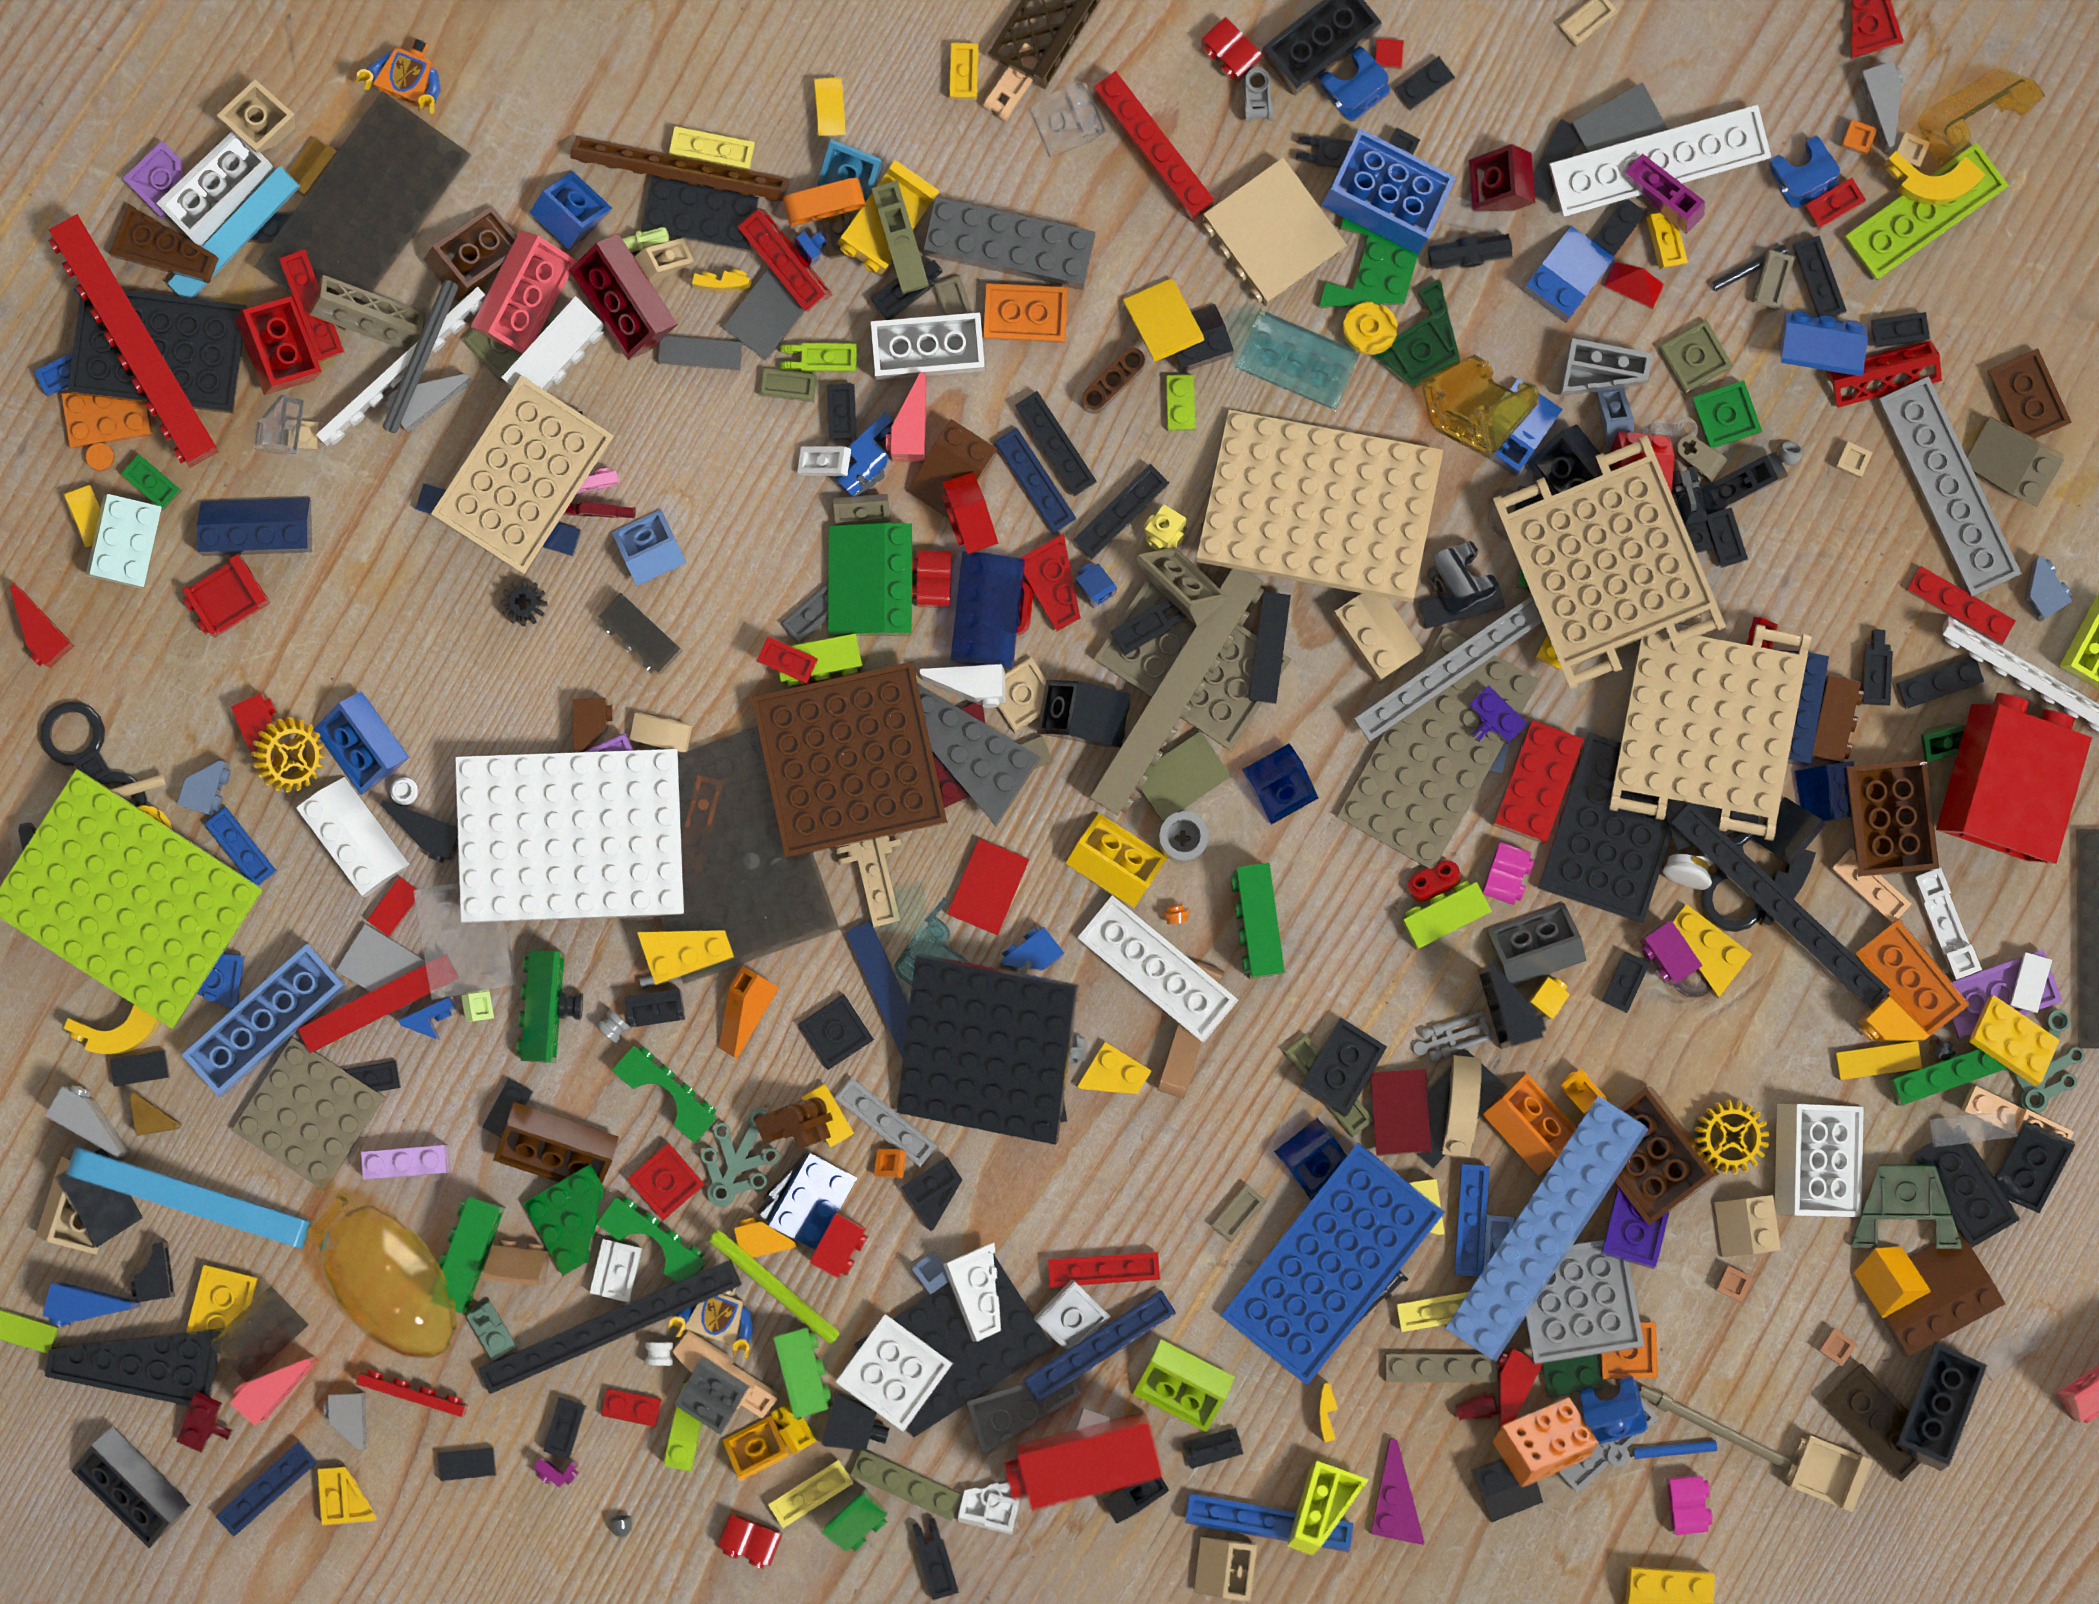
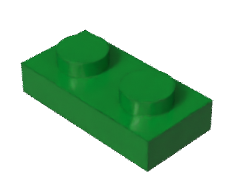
(151, 482)

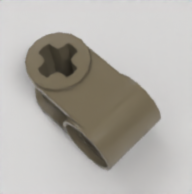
(1704, 458)

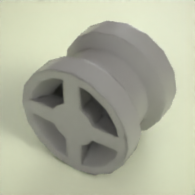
(613, 1026)

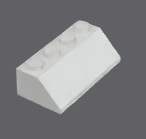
(215, 188)
(557, 347)
(353, 836)

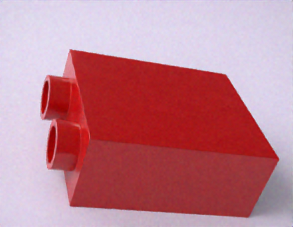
(2015, 780)
(1084, 1462)

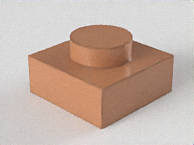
(1734, 1283)
(1837, 1346)

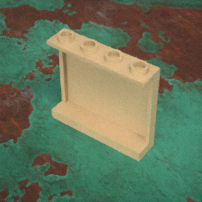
(1273, 232)

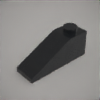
(1743, 482)
(429, 833)

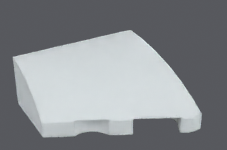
(989, 1508)

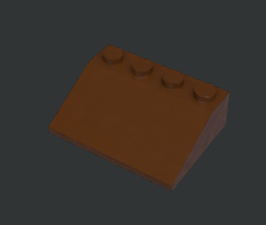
(1892, 818)
(1666, 1162)
(1958, 1297)

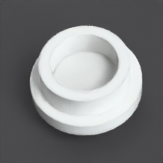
(404, 791)

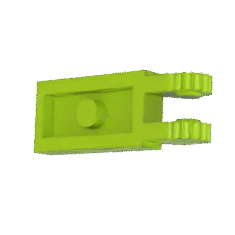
(821, 357)

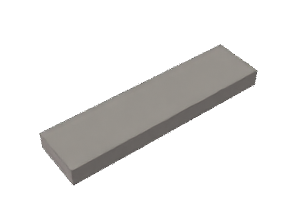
(885, 1121)

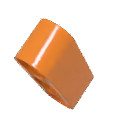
(824, 201)

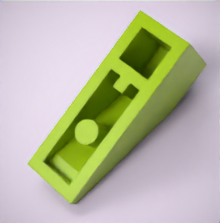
(683, 1440)

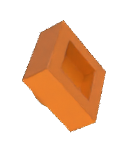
(1859, 137)
(890, 1163)

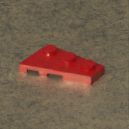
(1873, 27)
(1052, 582)

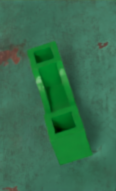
(1943, 1076)
(692, 1116)
(623, 1220)

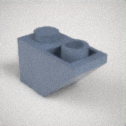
(2044, 591)
(203, 789)

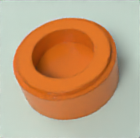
(100, 457)

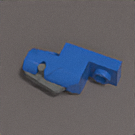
(868, 459)

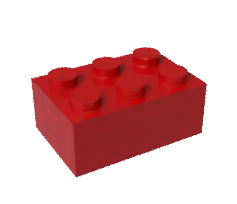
(278, 345)

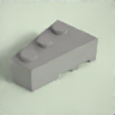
(1602, 367)

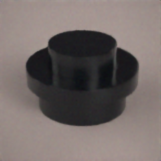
(1941, 1048)

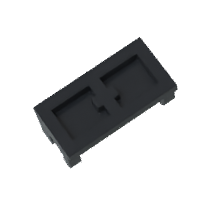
(655, 1008)

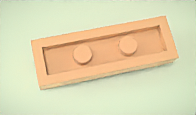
(1872, 889)

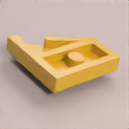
(1114, 1072)

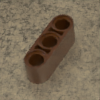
(1117, 368)

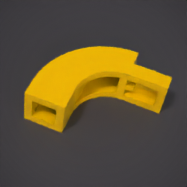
(1933, 189)
(129, 1036)

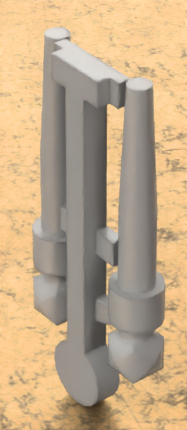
(1420, 1048)

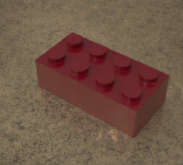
(623, 296)

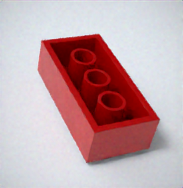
(1537, 782)

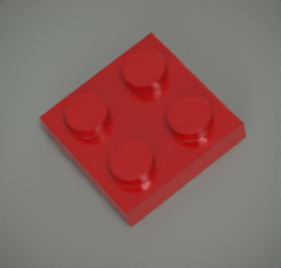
(666, 1181)

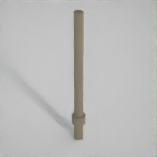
(1665, 1403)

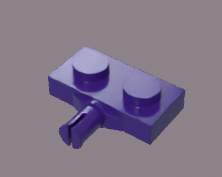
(1496, 716)

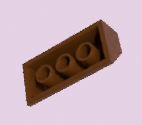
(552, 1145)

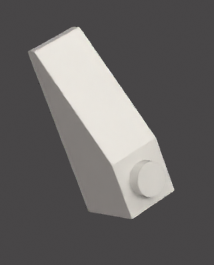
(975, 683)

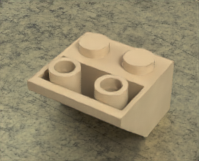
(1225, 1568)

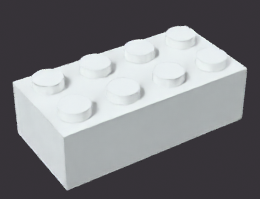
(927, 346)

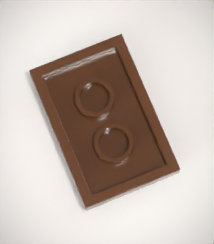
(2029, 395)

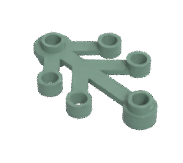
(2045, 1093)
(736, 1163)

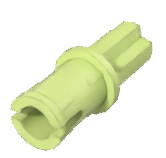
(647, 239)

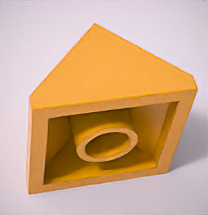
(1890, 1280)
(756, 1448)

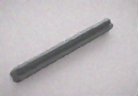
(420, 356)

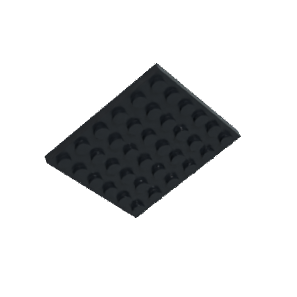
(987, 1048)

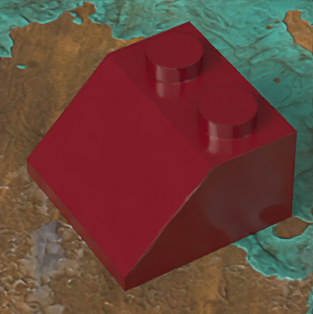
(1502, 180)

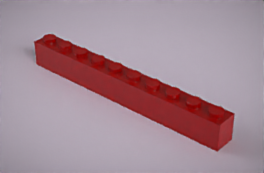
(132, 340)

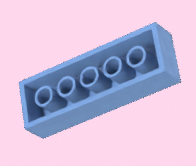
(264, 1020)

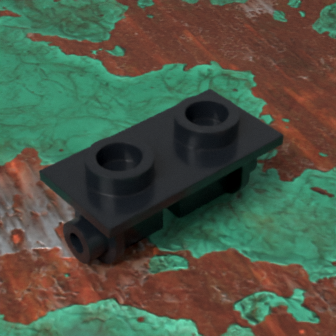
(1213, 1448)

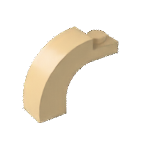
(1463, 1106)

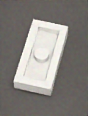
(824, 461)

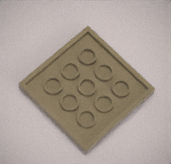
(308, 1114)

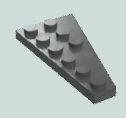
(977, 756)

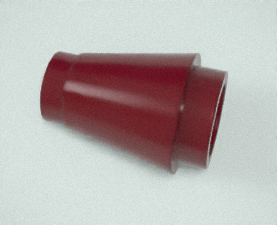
(1478, 1407)

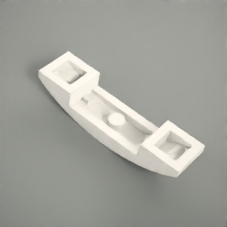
(1946, 924)

